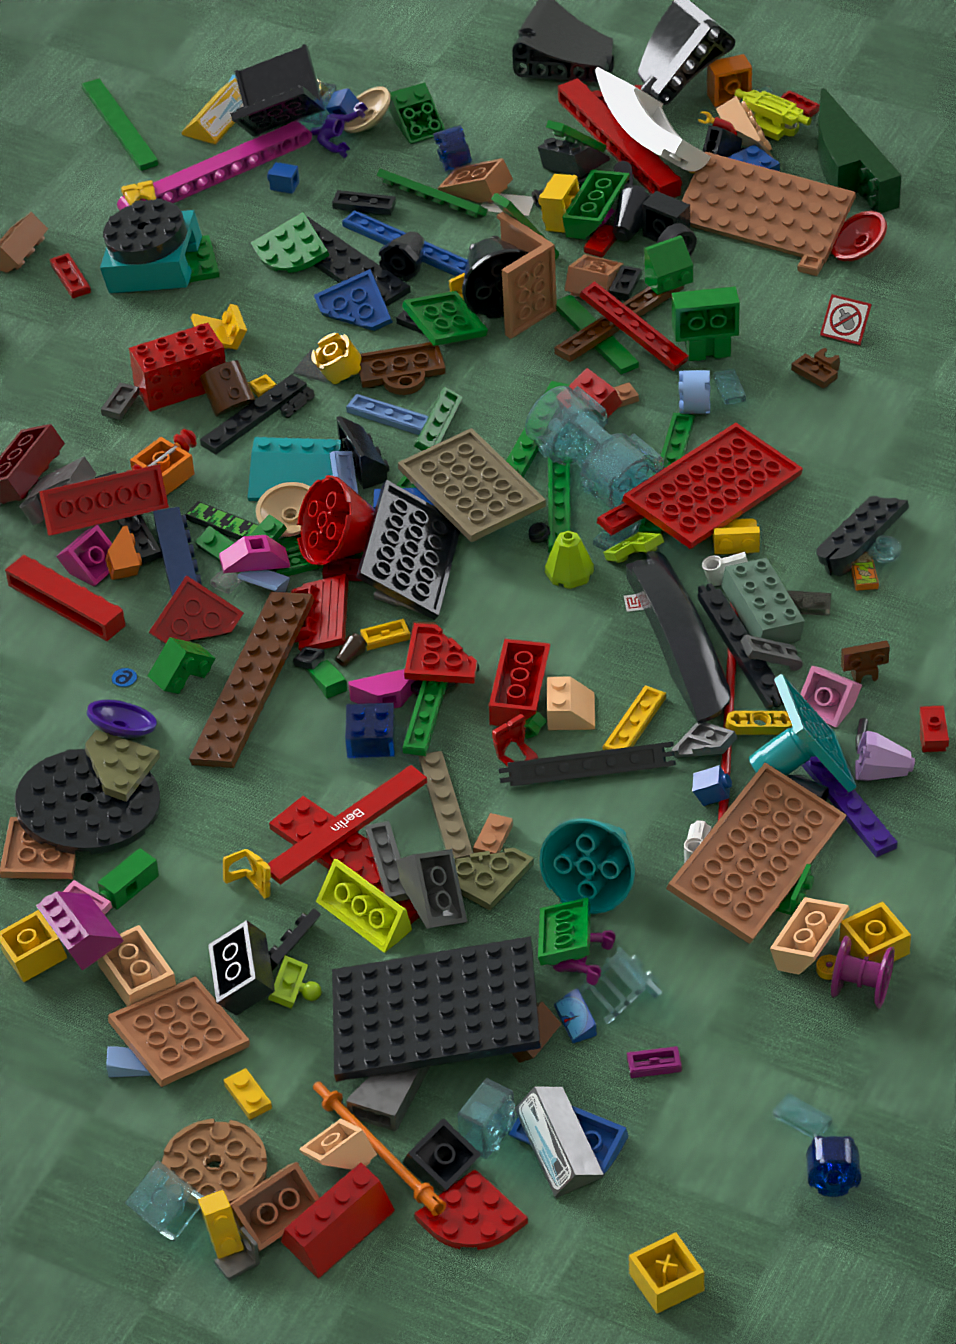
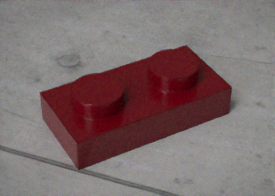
(342, 566)

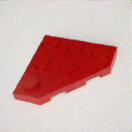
(195, 614)
(437, 657)

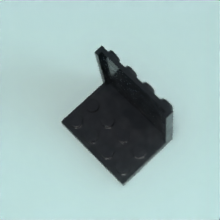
(277, 92)

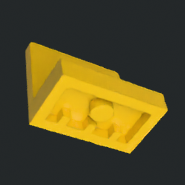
(229, 329)

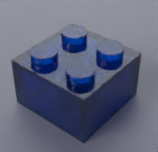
(370, 730)

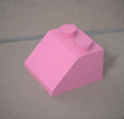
(830, 694)

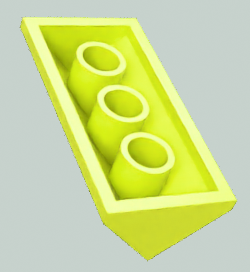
(363, 907)

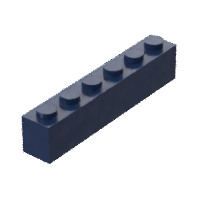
(174, 547)

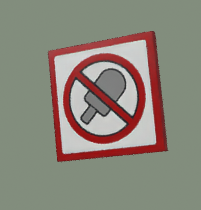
(846, 319)

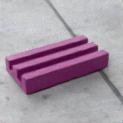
(655, 1065)

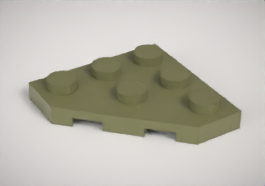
(119, 763)
(489, 877)

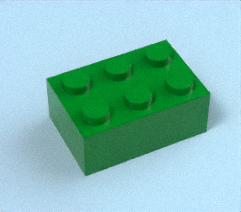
(705, 314)

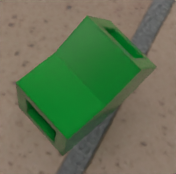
(533, 725)

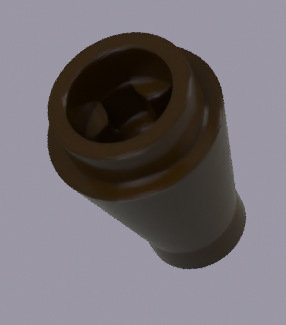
(351, 649)

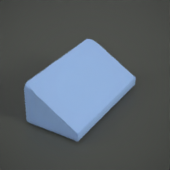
(266, 579)

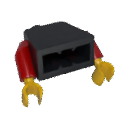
(721, 137)

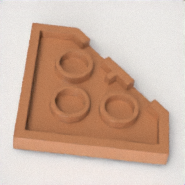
(29, 859)

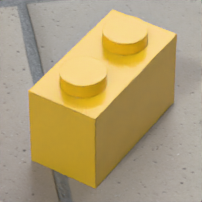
(220, 1224)

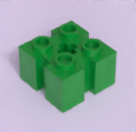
(700, 349)

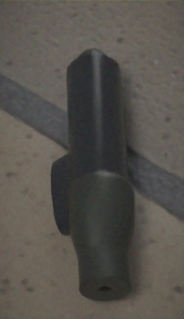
(862, 727)

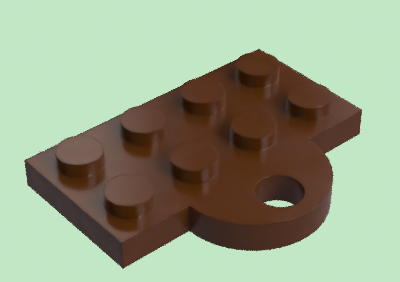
(401, 366)

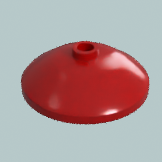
(860, 236)

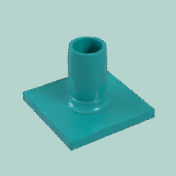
(806, 739)

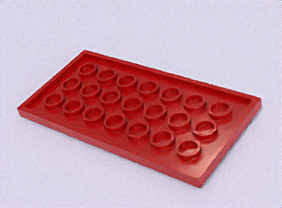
(712, 485)

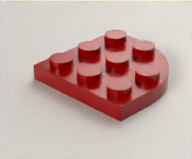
(473, 1215)

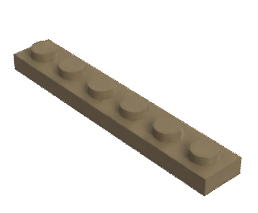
(445, 804)

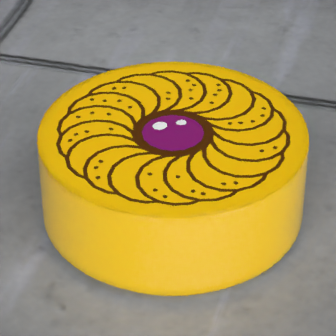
(825, 966)

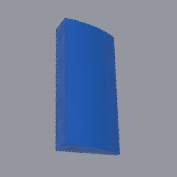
(603, 1136)

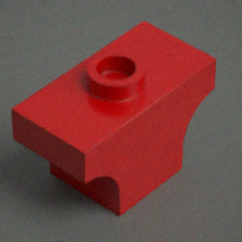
(933, 729)

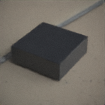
(309, 658)

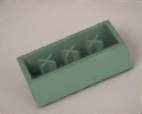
(762, 601)

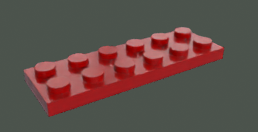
(103, 499)

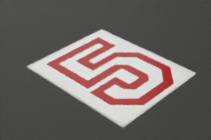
(632, 603)

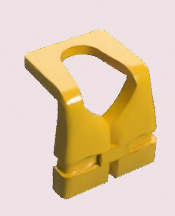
(135, 192)
(259, 876)

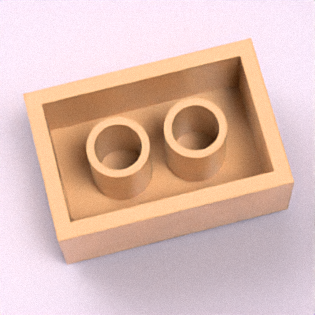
(136, 967)

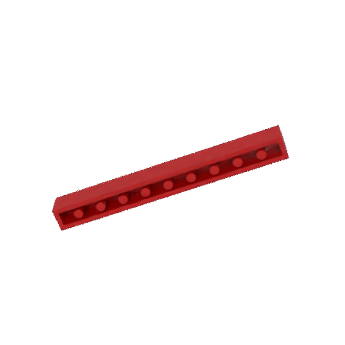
(603, 126)

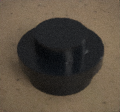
(539, 532)

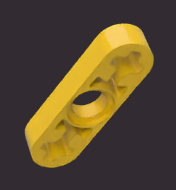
(743, 717)

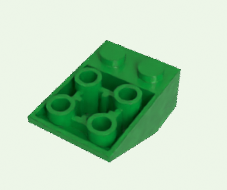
(415, 113)

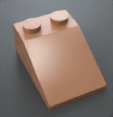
(478, 181)
(591, 269)

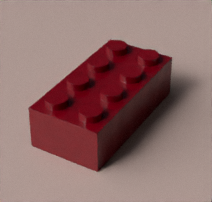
(26, 460)

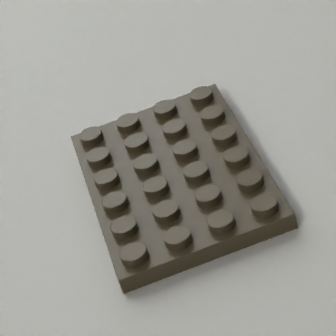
(471, 484)

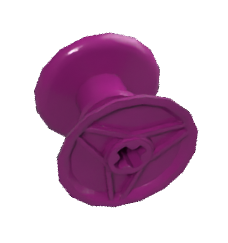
(862, 972)

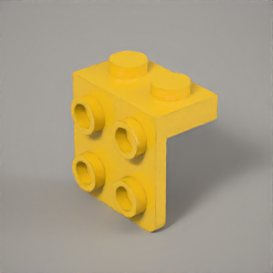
(737, 537)

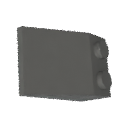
(433, 887)

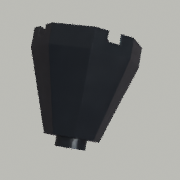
(403, 255)

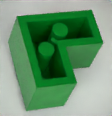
(178, 662)

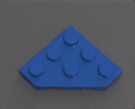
(355, 302)

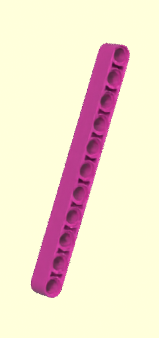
(229, 163)

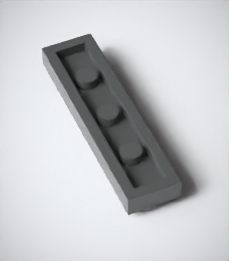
(385, 856)

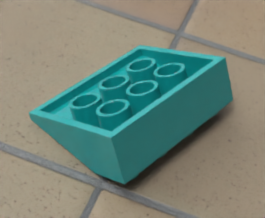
(288, 460)

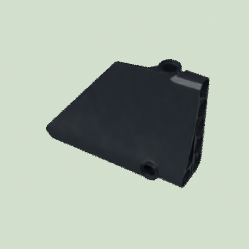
(558, 38)
(680, 49)

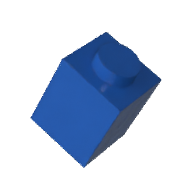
(342, 102)
(283, 177)
(711, 785)

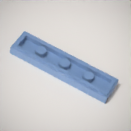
(386, 414)

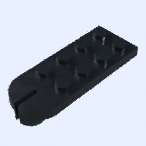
(859, 533)

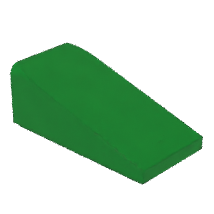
(328, 679)

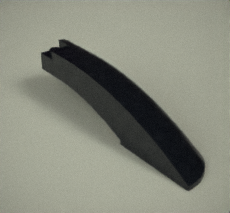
(680, 635)

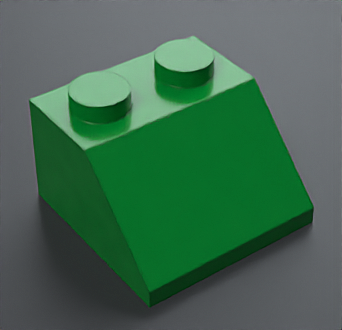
(668, 265)

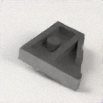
(704, 740)

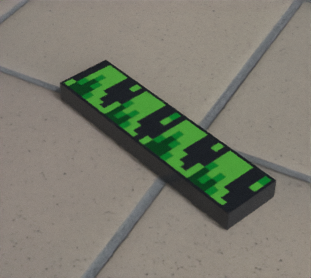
(220, 521)

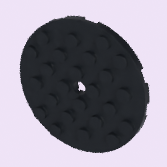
(54, 812)

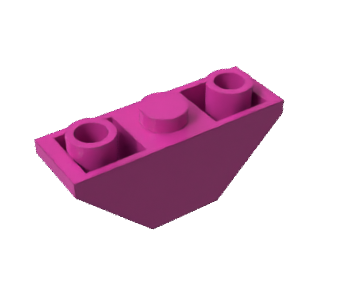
(254, 554)
(381, 688)

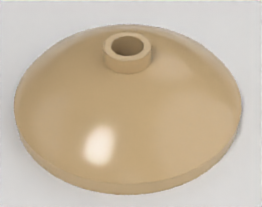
(378, 102)
(283, 504)

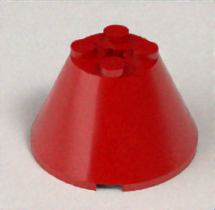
(333, 521)

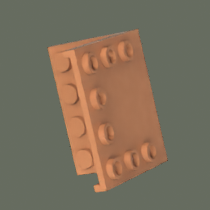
(529, 281)

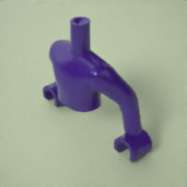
(334, 126)

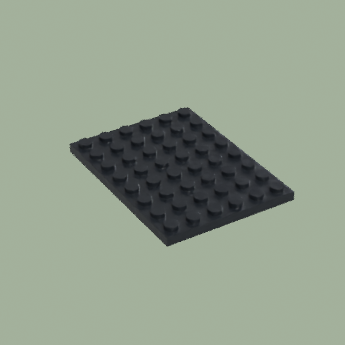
(434, 1009)

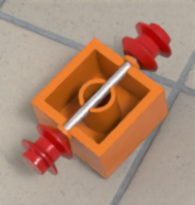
(173, 458)

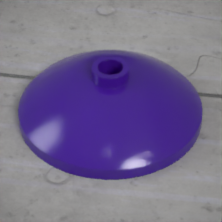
(121, 718)

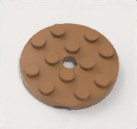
(231, 1144)

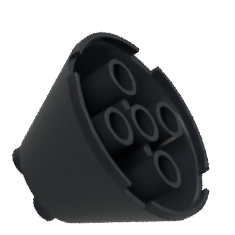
(483, 275)

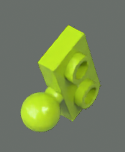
(290, 982)

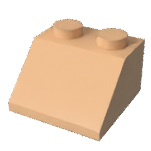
(569, 705)
(340, 1146)

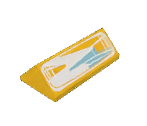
(215, 117)

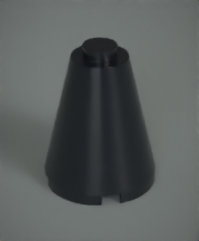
(629, 212)

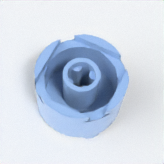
(694, 391)

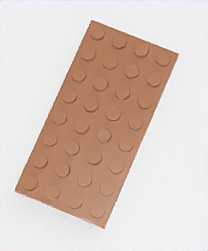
(767, 207)
(756, 853)

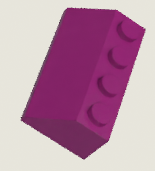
(80, 926)

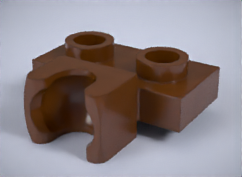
(819, 369)
(864, 659)

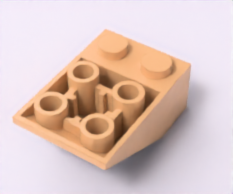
(745, 124)

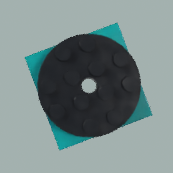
(149, 247)

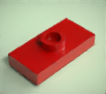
(808, 106)
(600, 241)

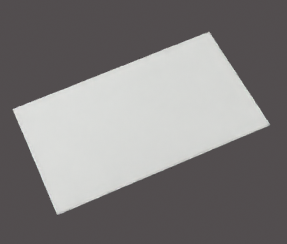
(523, 203)

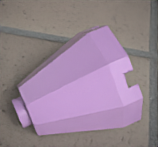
(881, 758)

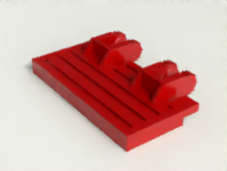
(327, 617)

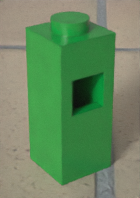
(128, 878)

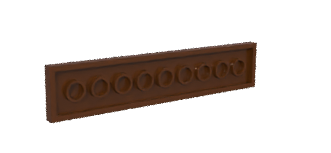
(251, 680)

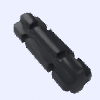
(297, 402)

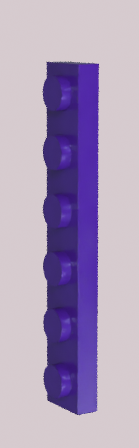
(858, 813)

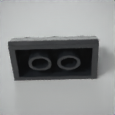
(570, 157)
(367, 459)

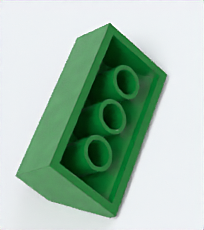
(593, 202)

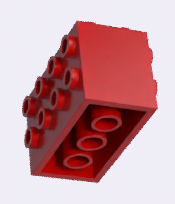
(171, 366)

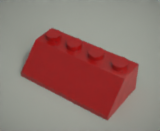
(518, 680)
(338, 1220)

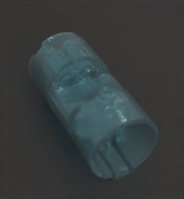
(570, 430)

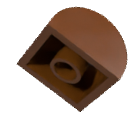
(226, 387)

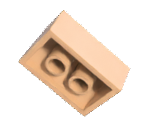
(806, 934)

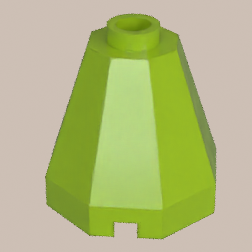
(569, 561)

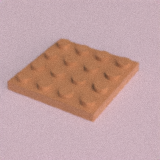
(178, 1031)

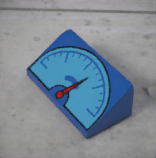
(576, 1016)

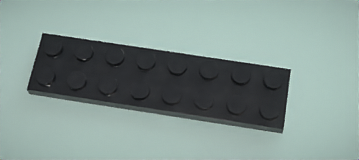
(348, 262)

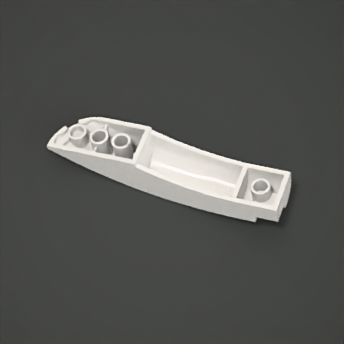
(646, 122)

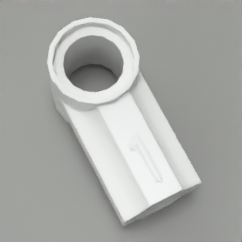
(714, 566)
(696, 835)

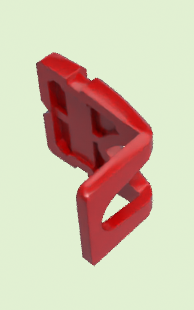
(508, 733)

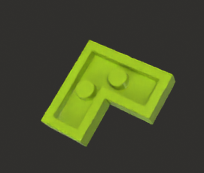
(636, 543)

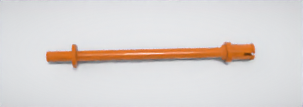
(422, 1191)

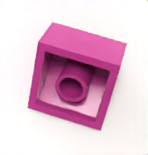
(87, 556)

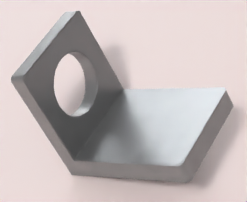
(241, 1261)

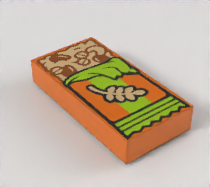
(864, 573)

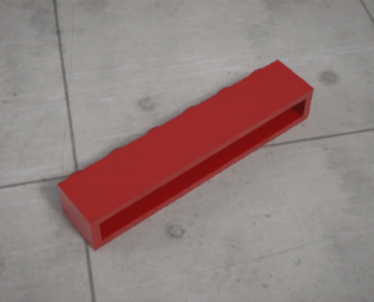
(65, 597)

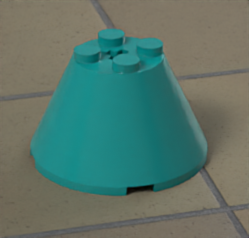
(588, 861)

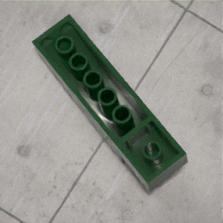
(853, 160)

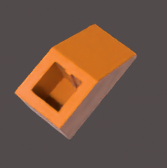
(121, 556)

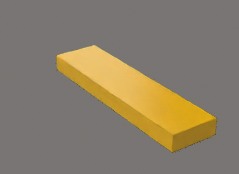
(636, 719)

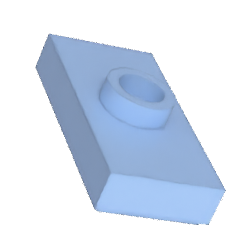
(343, 467)

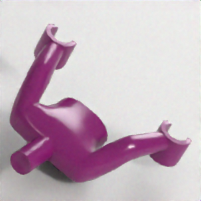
(593, 972)

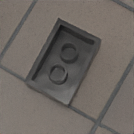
(241, 968)

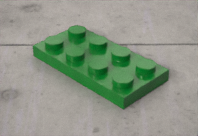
(564, 932)

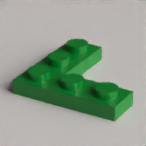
(215, 543)

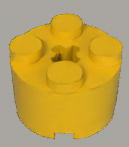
(336, 358)

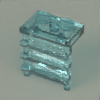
(632, 974)

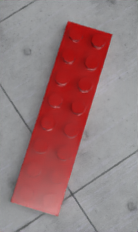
(355, 852)

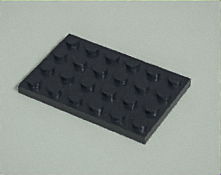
(409, 550)

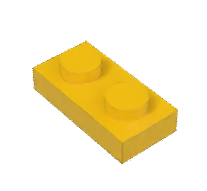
(247, 1094)

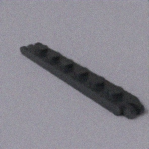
(732, 632)
(588, 764)

